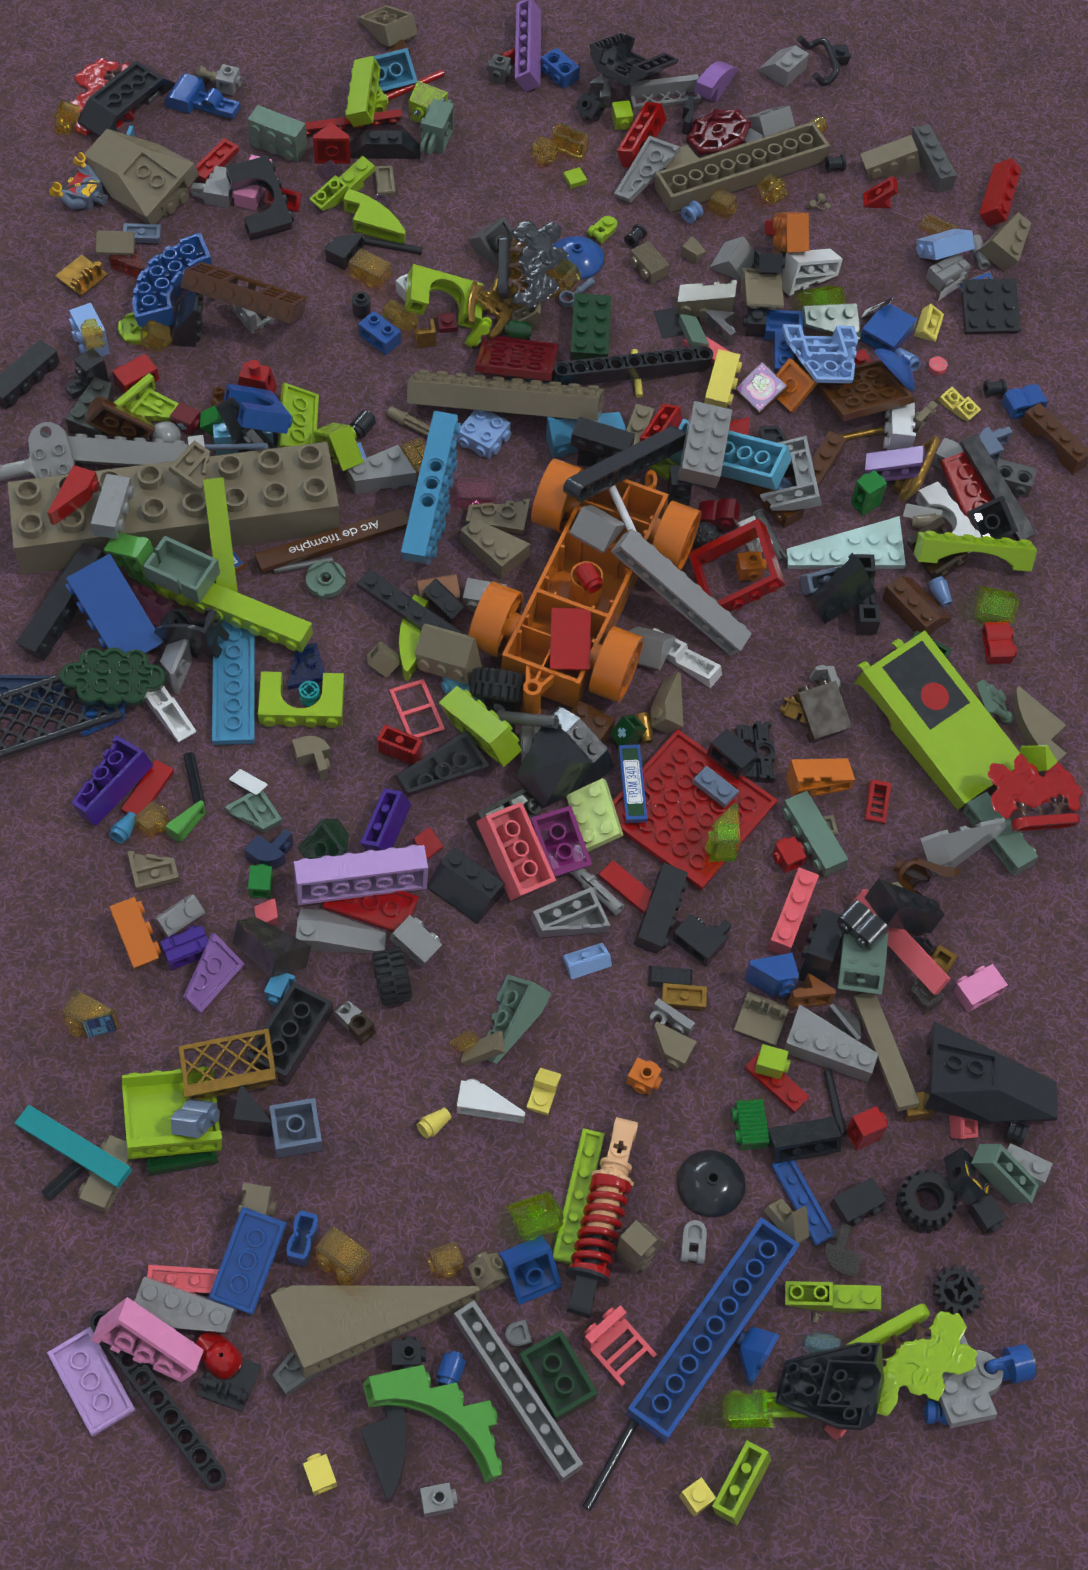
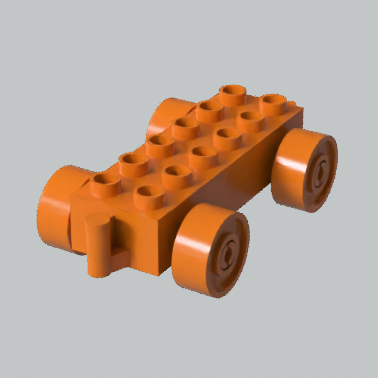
(614, 652)

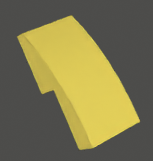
(963, 408)

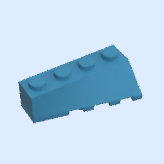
(560, 431)

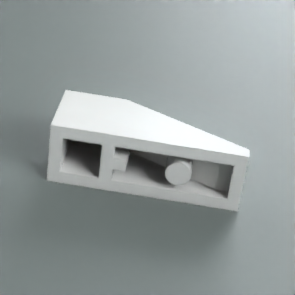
(482, 1101)

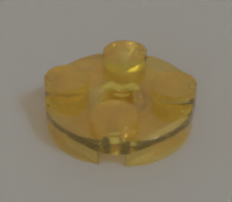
(400, 317)

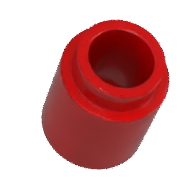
(589, 577)

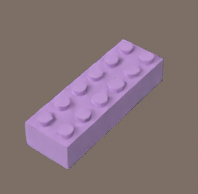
(360, 874)

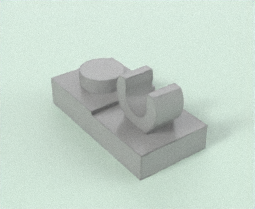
(677, 1020)

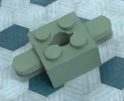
(437, 126)

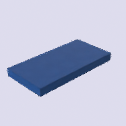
(247, 1260)

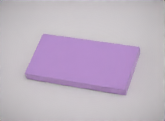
(91, 1382)

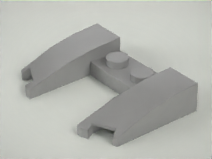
(806, 492)

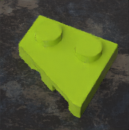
(154, 406)

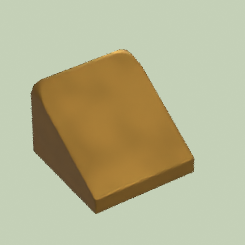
(944, 957)

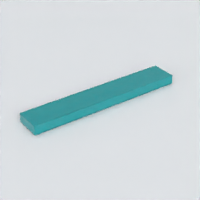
(73, 1146)

